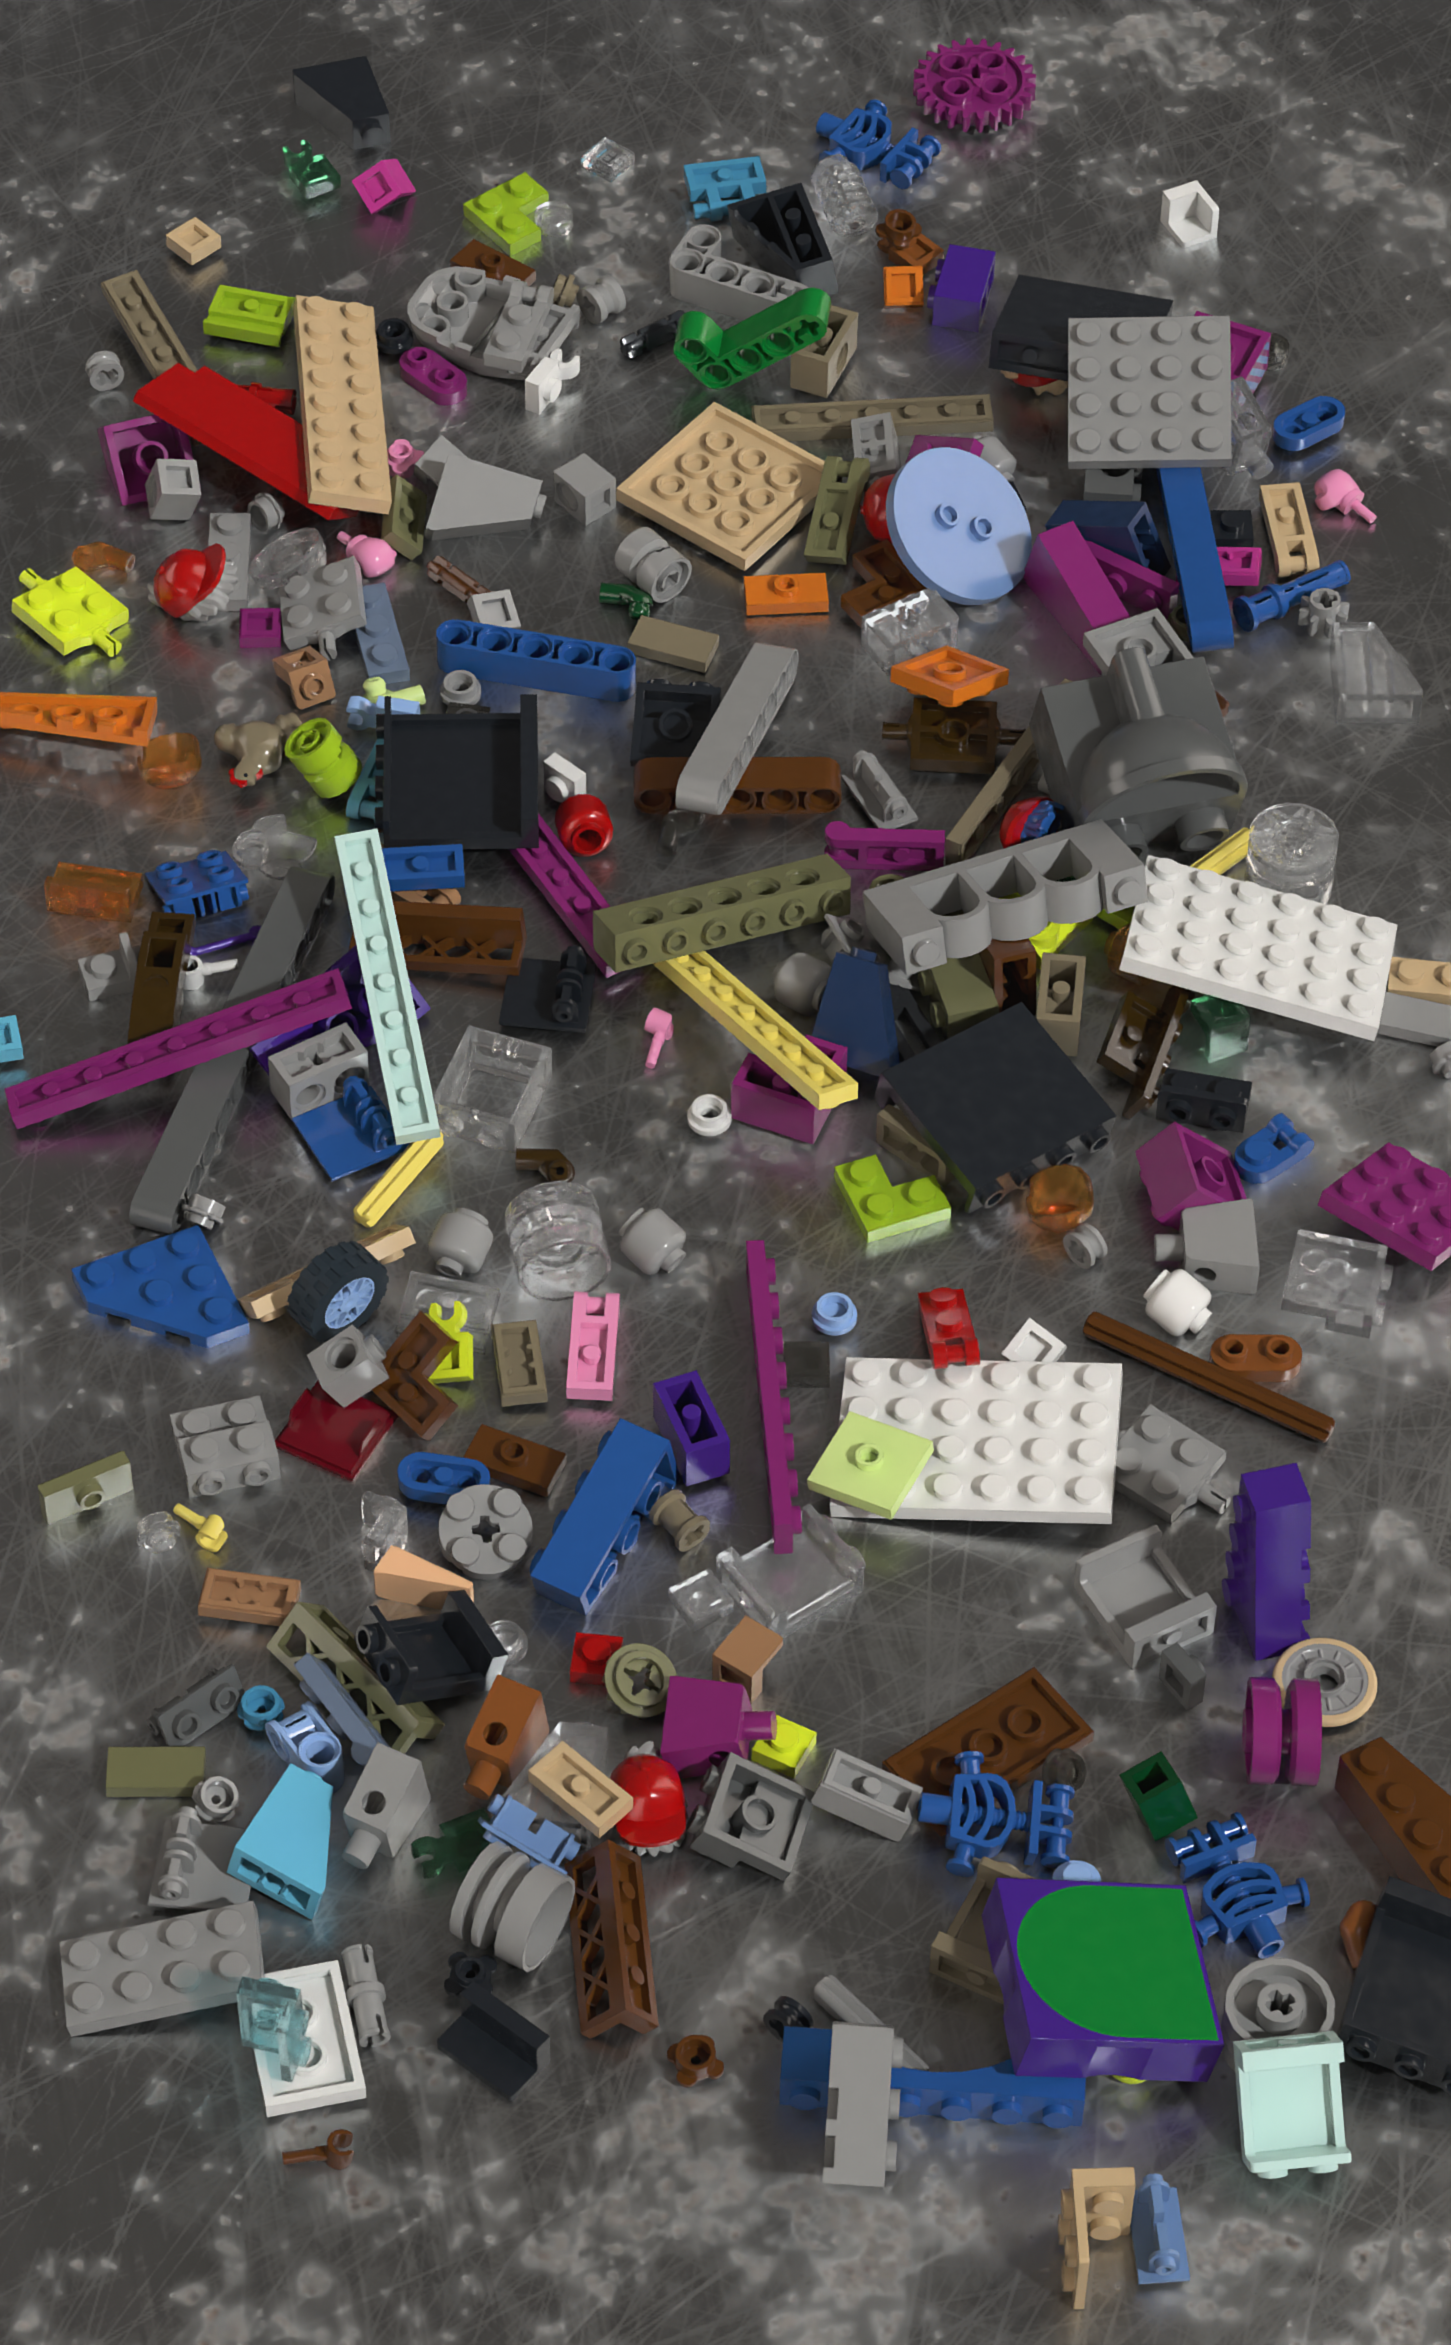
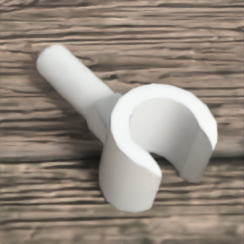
(197, 970)

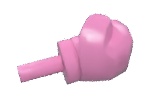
(1340, 491)
(372, 554)

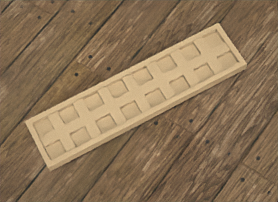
(341, 405)

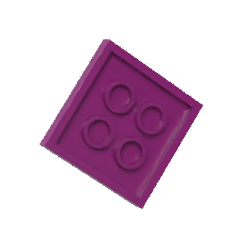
(1397, 1204)

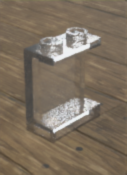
(795, 1587)

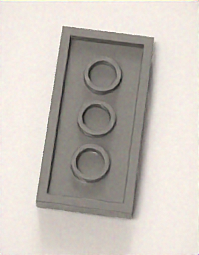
(159, 1968)

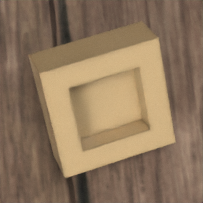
(193, 241)

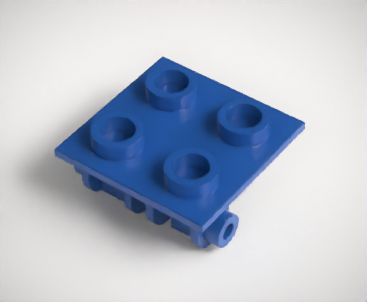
(209, 873)
(349, 1130)

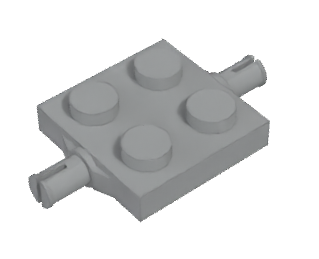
(323, 605)
(1167, 1466)

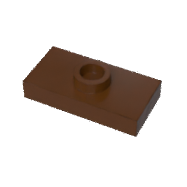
(493, 262)
(517, 1460)

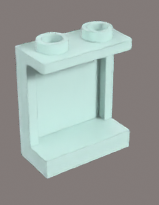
(1291, 2103)

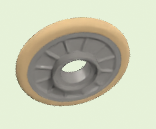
(1339, 1660)

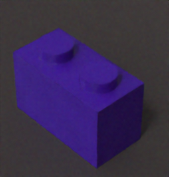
(962, 288)
(692, 1426)

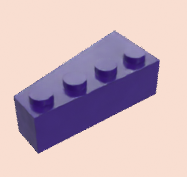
(1270, 1559)

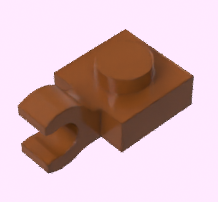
(919, 253)

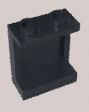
(432, 1653)

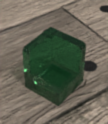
(1224, 1025)

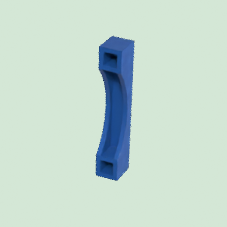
(957, 2096)

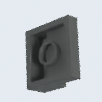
(750, 1817)

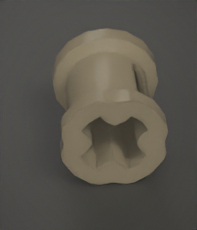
(679, 1520)

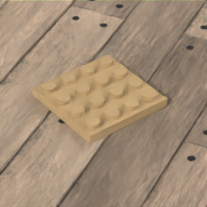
(726, 486)

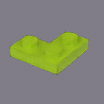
(504, 212)
(888, 1209)

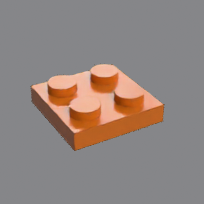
(949, 676)

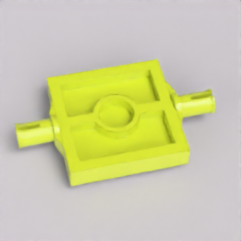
(70, 611)

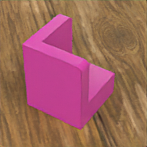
(383, 185)

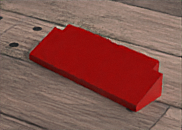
(236, 428)

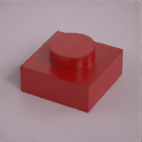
(590, 1656)

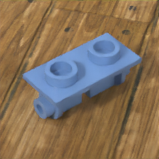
(511, 1827)
(1158, 2233)

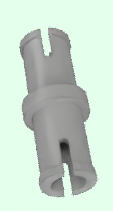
(365, 1995)

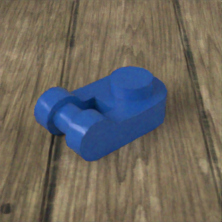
(1261, 1161)

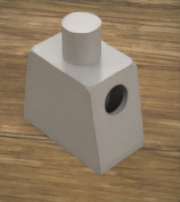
(1216, 1246)
(384, 1805)

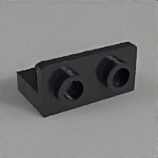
(1203, 1100)

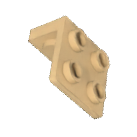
(1097, 2207)

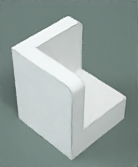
(1189, 214)

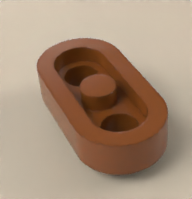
(1258, 1356)

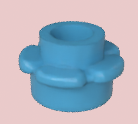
(256, 1699)

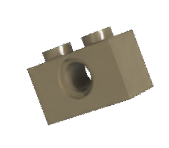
(822, 363)
(1061, 999)

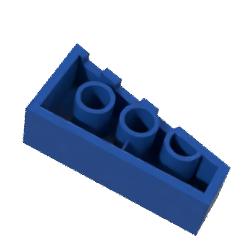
(604, 1516)

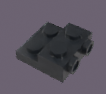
(671, 718)

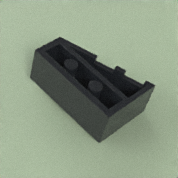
(785, 237)

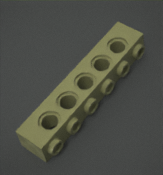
(721, 912)

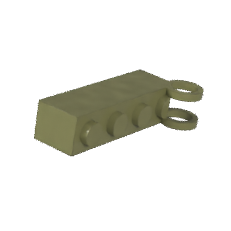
(957, 990)

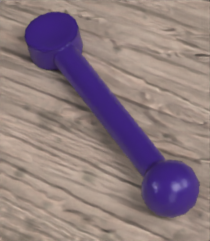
(250, 936)

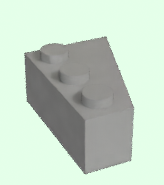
(861, 2104)

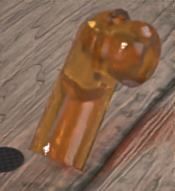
(102, 555)

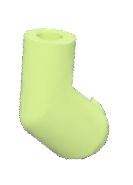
(376, 687)

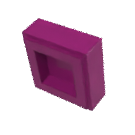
(260, 627)

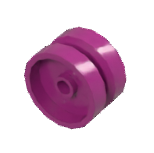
(1285, 1731)

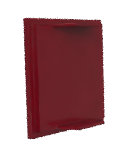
(334, 1435)

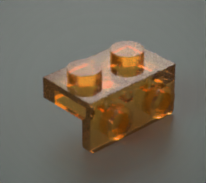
(93, 892)

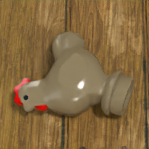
(255, 746)

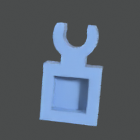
(364, 711)

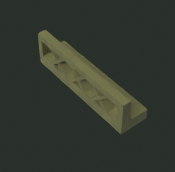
(338, 1644)

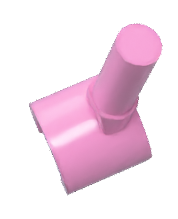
(660, 1025)

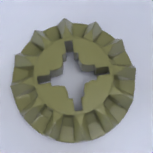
(630, 1661)

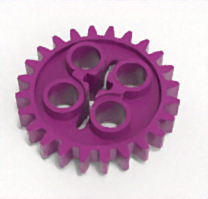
(974, 85)

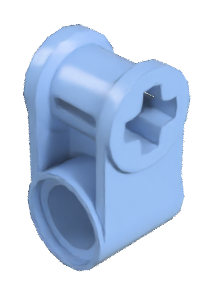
(307, 1743)

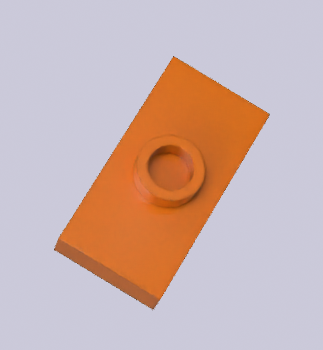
(786, 594)

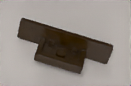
(1140, 1043)

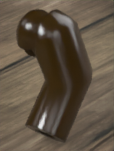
(547, 1162)

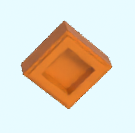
(903, 287)

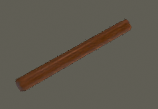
(1209, 1377)

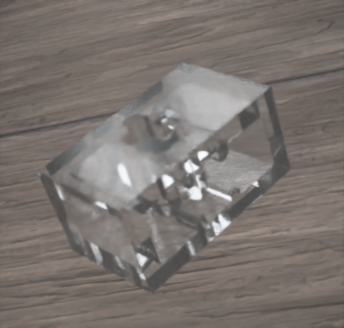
(909, 628)

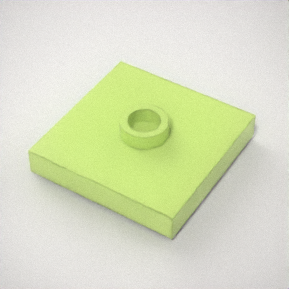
(870, 1465)

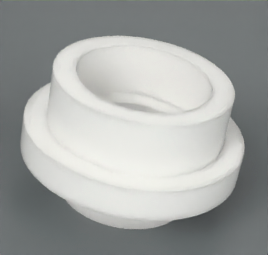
(709, 1115)

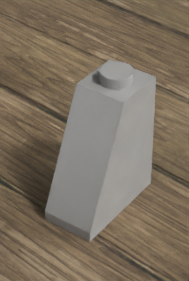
(482, 500)

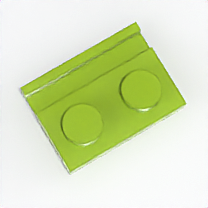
(249, 315)

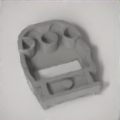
(461, 305)

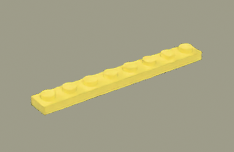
(761, 1029)

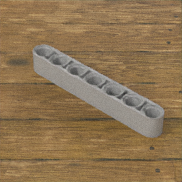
(736, 729)

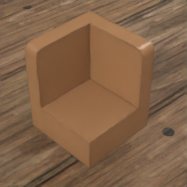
(745, 1655)

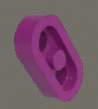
(433, 376)

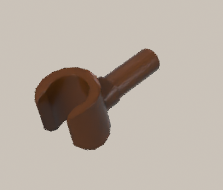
(334, 2158)

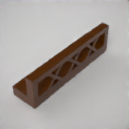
(468, 926)
(622, 1934)

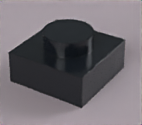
(1232, 528)

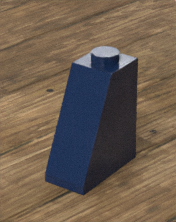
(1117, 526)
(859, 1011)

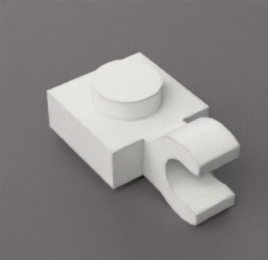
(545, 381)

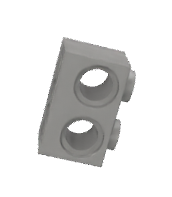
(315, 1070)

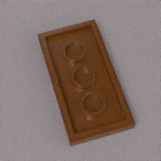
(1010, 1728)

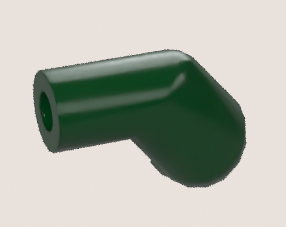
(623, 594)

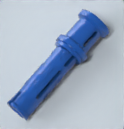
(1277, 599)

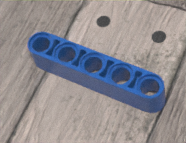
(537, 660)

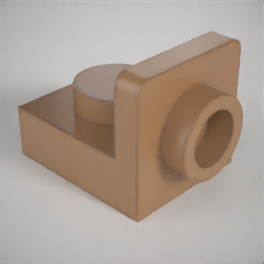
(307, 675)

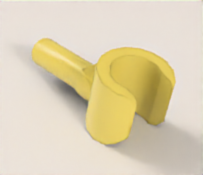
(210, 1533)

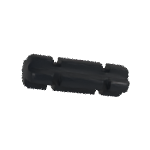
(650, 336)

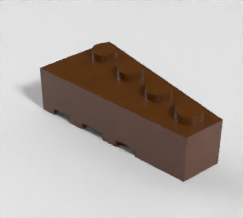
(1400, 1812)

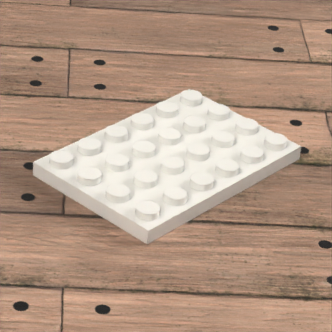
(1260, 948)
(1004, 1436)

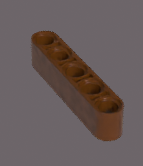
(766, 786)

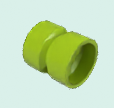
(322, 757)

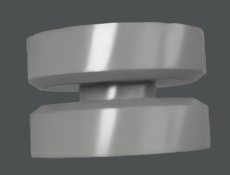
(1273, 2001)

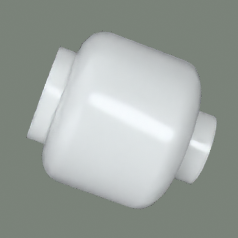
(1178, 1302)

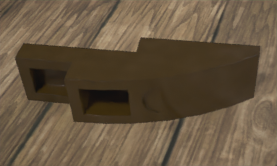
(161, 974)

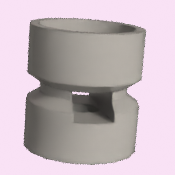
(653, 564)

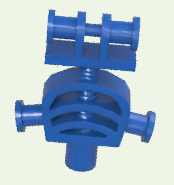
(858, 142)
(962, 1807)
(1252, 1891)

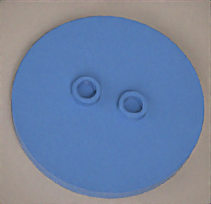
(958, 526)

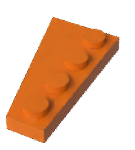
(83, 716)

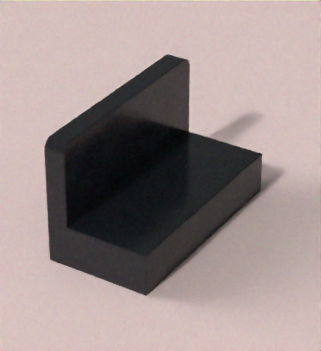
(495, 2043)

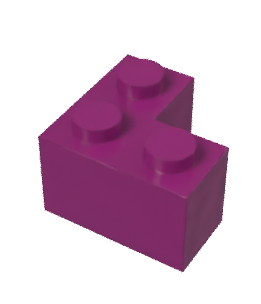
(773, 1104)

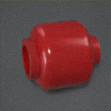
(583, 825)

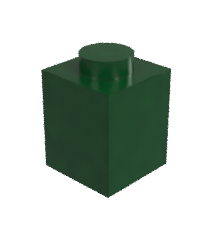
(1158, 1796)

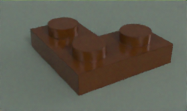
(886, 581)
(409, 1366)

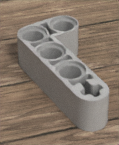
(718, 284)

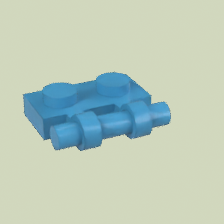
(722, 180)

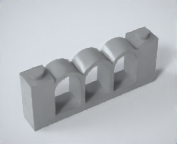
(909, 911)

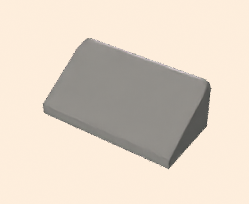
(867, 1795)

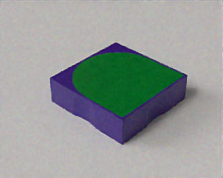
(1102, 1980)

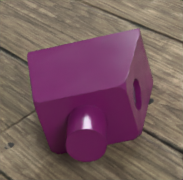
(709, 1722)

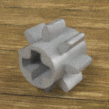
(1321, 611)

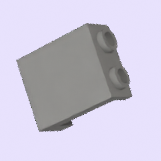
(1142, 1597)

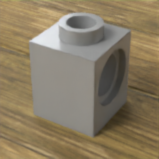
(173, 489)
(584, 489)
(349, 1365)

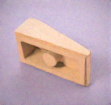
(416, 1581)

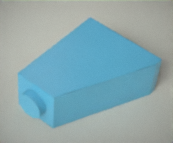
(288, 1842)

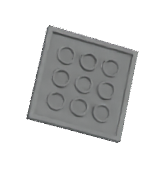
(1149, 392)

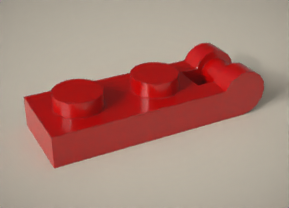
(948, 1327)

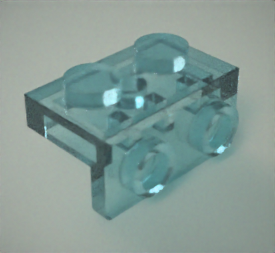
(274, 2022)

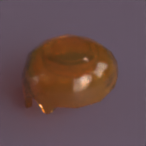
(170, 760)
(1060, 1198)

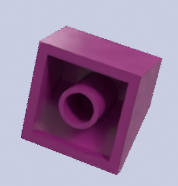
(132, 450)
(1185, 1173)

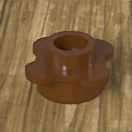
(899, 228)
(695, 2047)

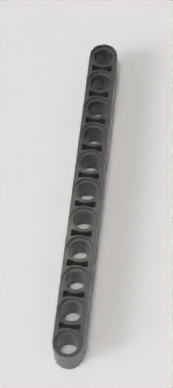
(219, 1084)

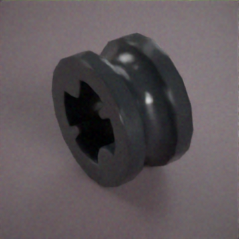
(786, 2013)

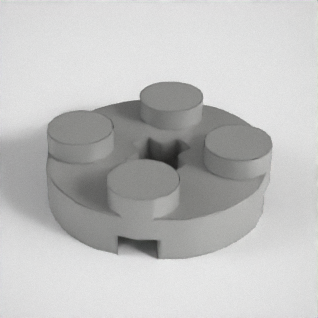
(468, 1551)

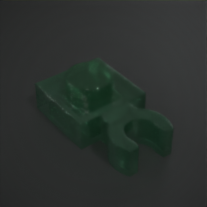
(311, 174)
(458, 1843)

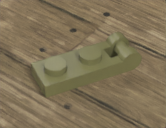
(836, 510)

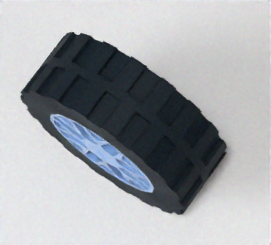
(337, 1290)

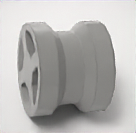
(601, 299)

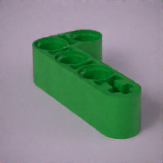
(753, 344)

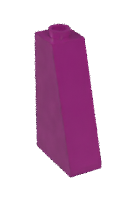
(1072, 584)

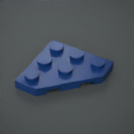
(165, 1288)

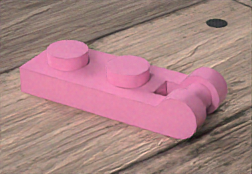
(592, 1347)

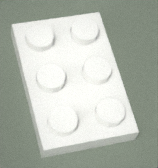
(334, 2064)

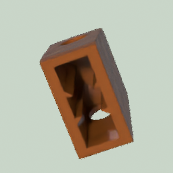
(504, 1736)

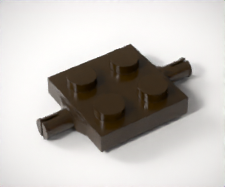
(953, 737)

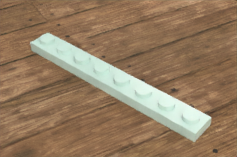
(387, 987)

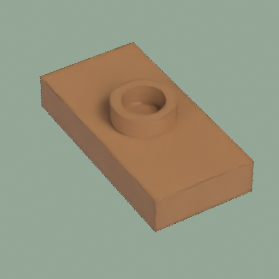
(247, 1597)

